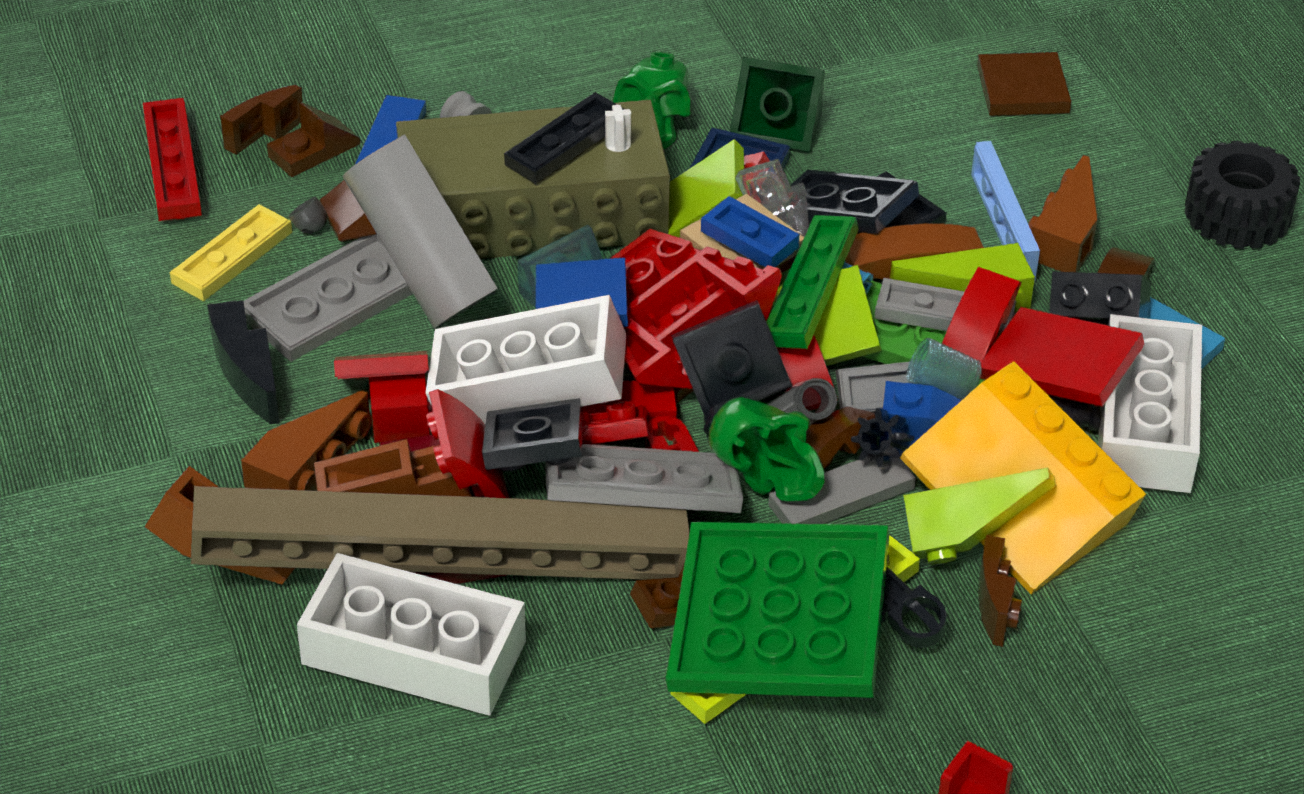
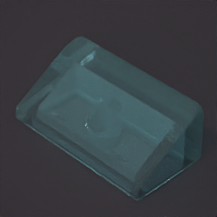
(576, 246)

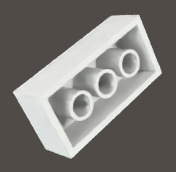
(532, 357)
(1155, 409)
(412, 633)

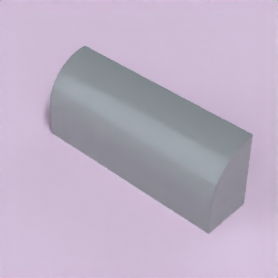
(419, 231)

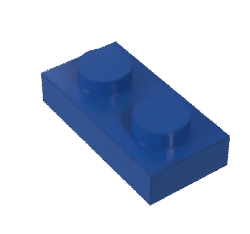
(749, 232)

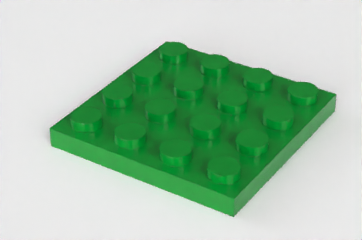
(779, 609)

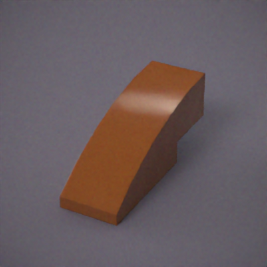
(876, 251)
(387, 470)

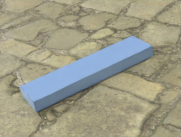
(1002, 203)

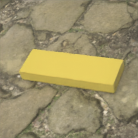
(231, 252)

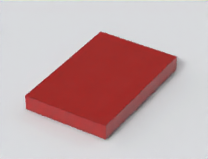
(1065, 354)

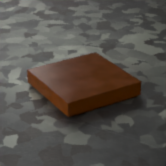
(1023, 83)

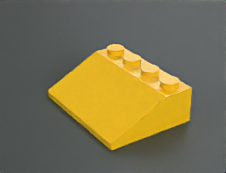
(1015, 429)

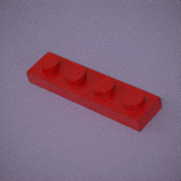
(171, 159)

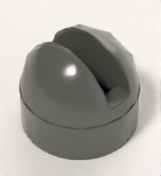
(309, 216)

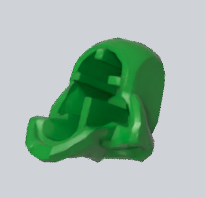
(662, 82)
(767, 448)

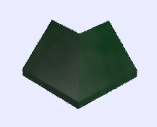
(778, 102)

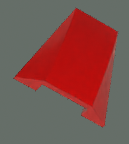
(676, 289)

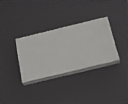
(327, 297)
(646, 479)

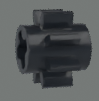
(876, 428)

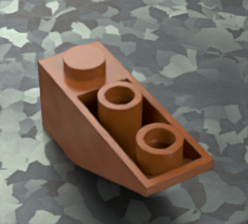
(1067, 221)
(288, 452)

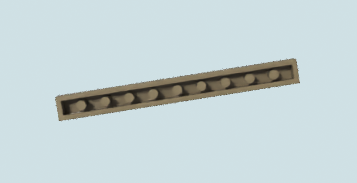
(437, 533)

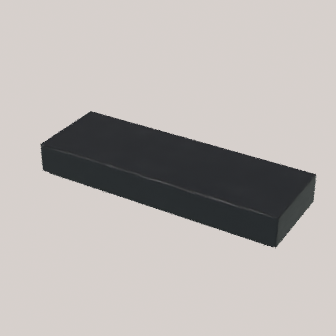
(560, 139)

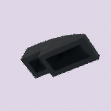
(244, 358)

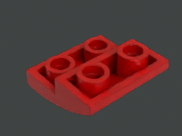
(461, 446)

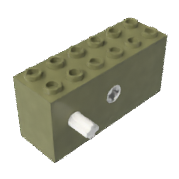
(611, 186)

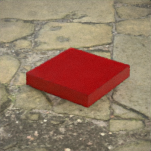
(381, 364)

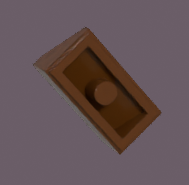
(346, 214)

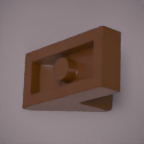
(312, 144)

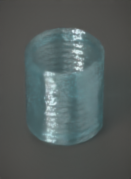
(944, 368)

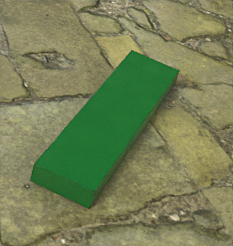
(811, 280)

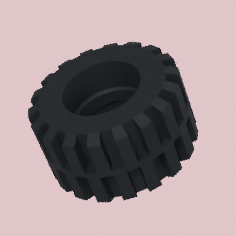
(1242, 194)

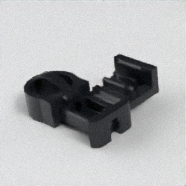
(901, 599)

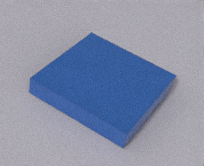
(583, 280)

